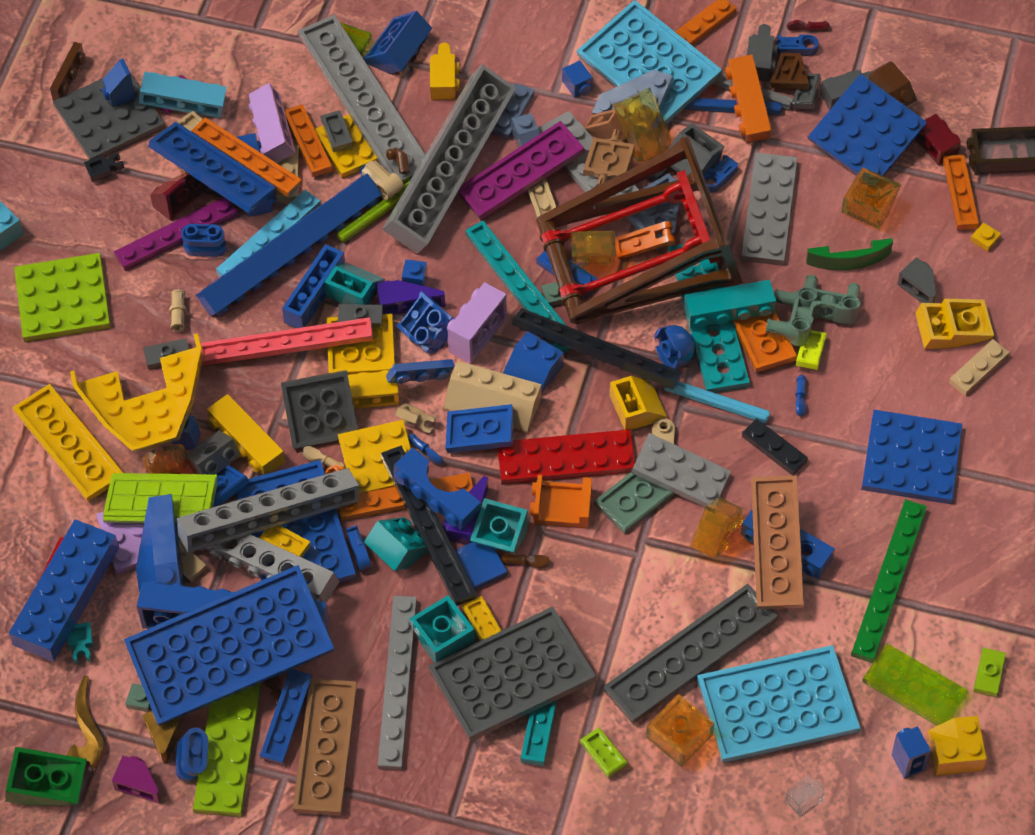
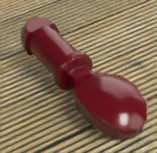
(800, 25)

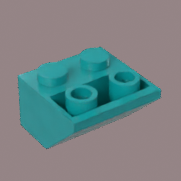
(351, 284)
(396, 543)

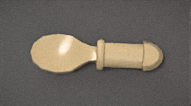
(313, 454)

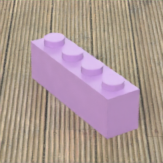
(271, 123)

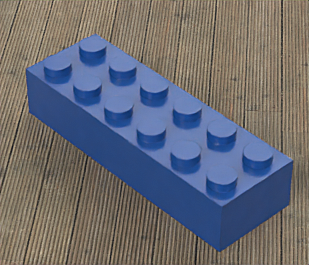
(64, 590)

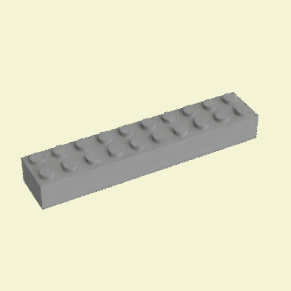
(449, 159)

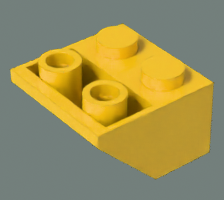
(636, 402)

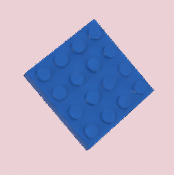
(867, 128)
(912, 456)

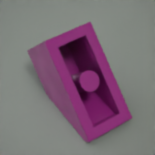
(135, 779)

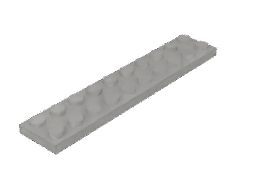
(361, 94)

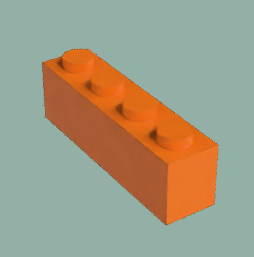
(748, 98)

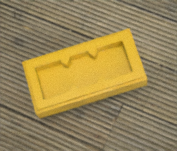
(480, 618)

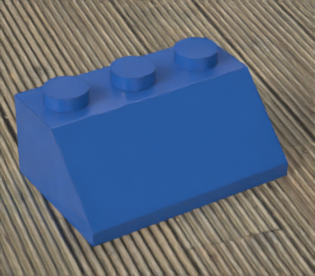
(398, 43)

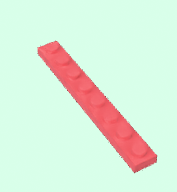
(287, 341)

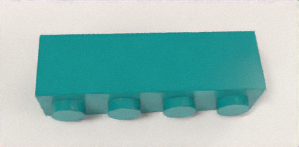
(729, 304)

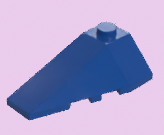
(159, 547)

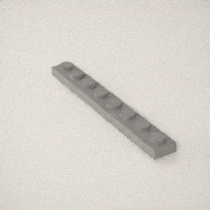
(397, 684)

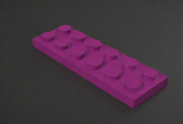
(520, 170)

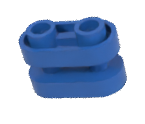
(203, 240)
(191, 754)

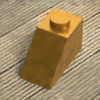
(163, 736)

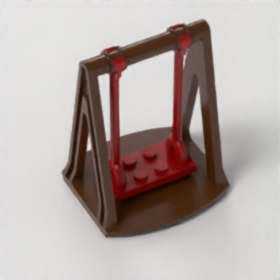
(635, 291)

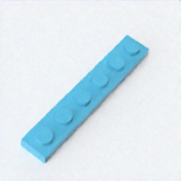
(292, 213)

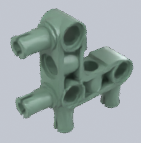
(811, 304)

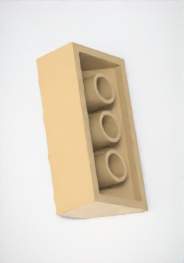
(481, 387)

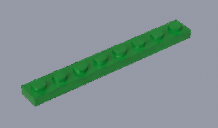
(888, 581)

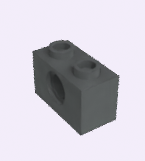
(213, 454)

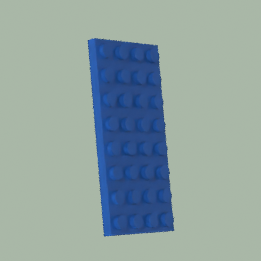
(228, 645)

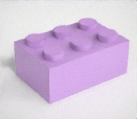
(477, 322)

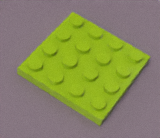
(62, 297)

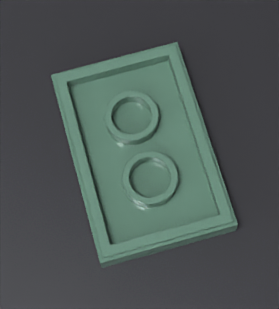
(631, 501)

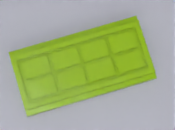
(130, 494)

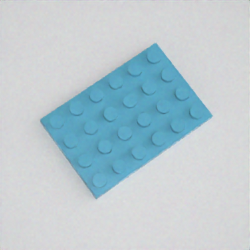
(641, 43)
(778, 703)

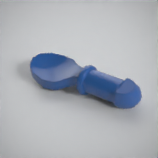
(801, 406)
(424, 447)

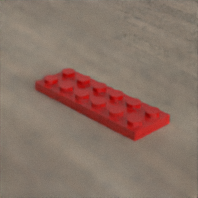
(566, 457)

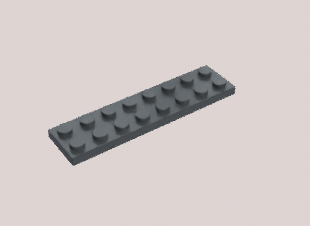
(689, 654)

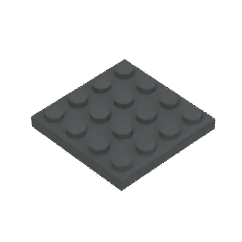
(106, 128)

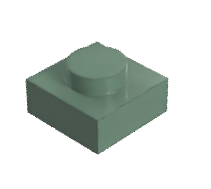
(550, 293)
(137, 699)

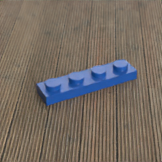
(286, 716)

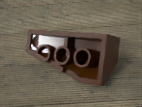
(893, 82)

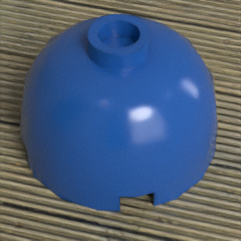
(674, 346)

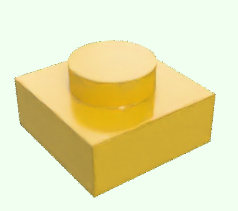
(985, 237)

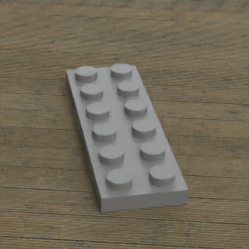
(576, 167)
(769, 209)

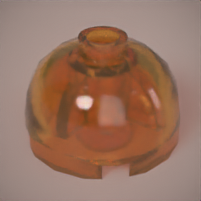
(167, 461)

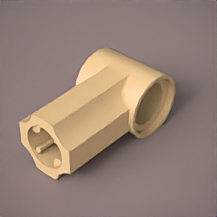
(387, 183)

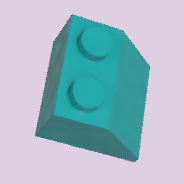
(501, 526)

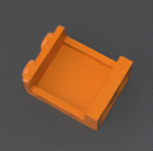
(561, 503)

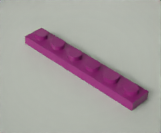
(170, 235)

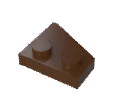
(790, 73)

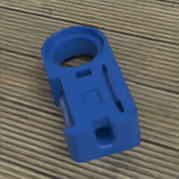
(795, 45)
(721, 173)
(358, 548)

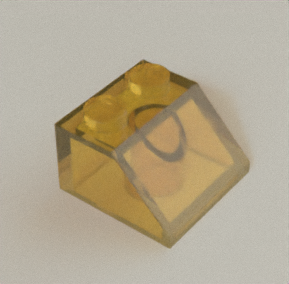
(593, 247)

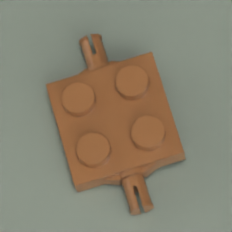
(608, 158)

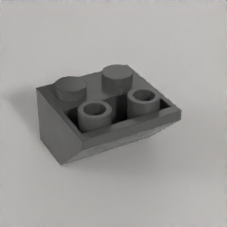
(706, 149)

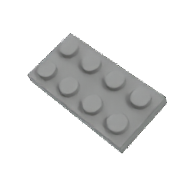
(680, 471)

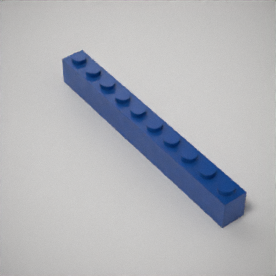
(289, 244)

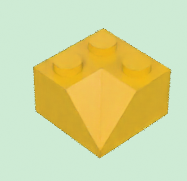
(957, 746)

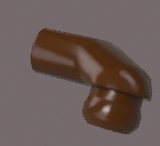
(400, 157)

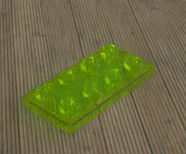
(915, 685)

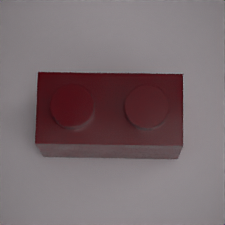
(938, 139)

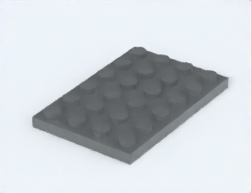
(512, 673)

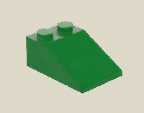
(44, 778)

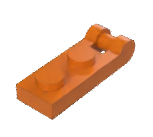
(644, 240)

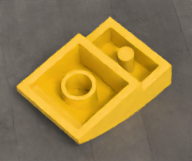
(953, 323)

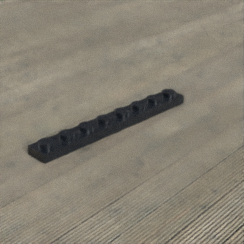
(596, 348)
(432, 536)

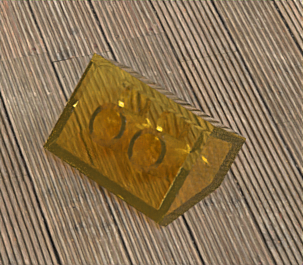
(643, 124)

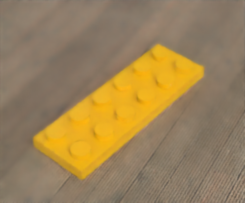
(67, 442)

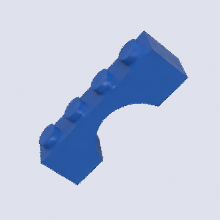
(457, 506)

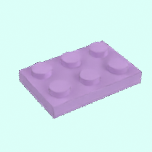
(129, 542)

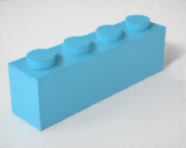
(182, 94)

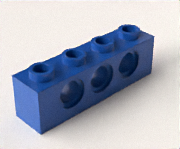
(311, 288)
(820, 552)

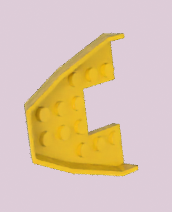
(152, 417)

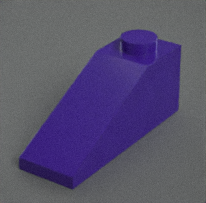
(399, 296)
(454, 534)

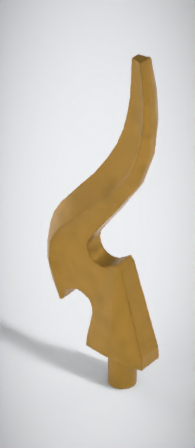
(94, 742)

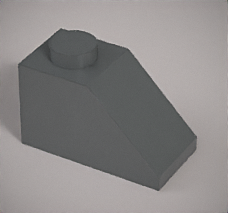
(918, 281)

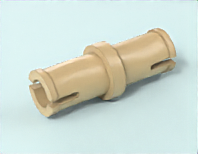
(177, 310)

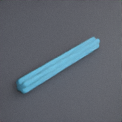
(720, 401)

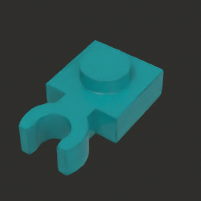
(80, 640)

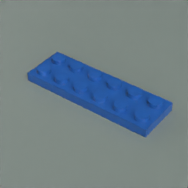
(212, 167)

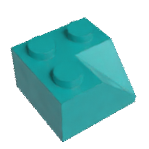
(442, 629)

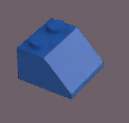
(535, 361)

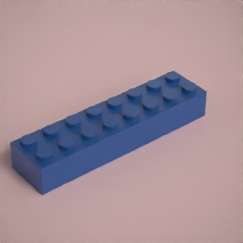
(163, 602)

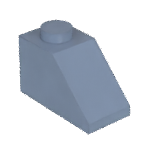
(524, 129)

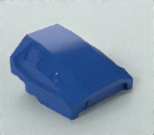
(426, 324)

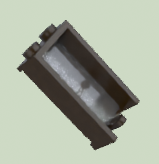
(1002, 149)

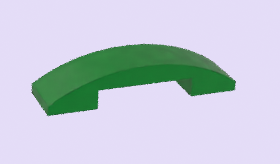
(848, 260)

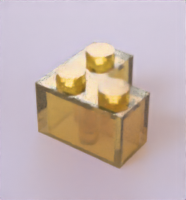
(715, 525)

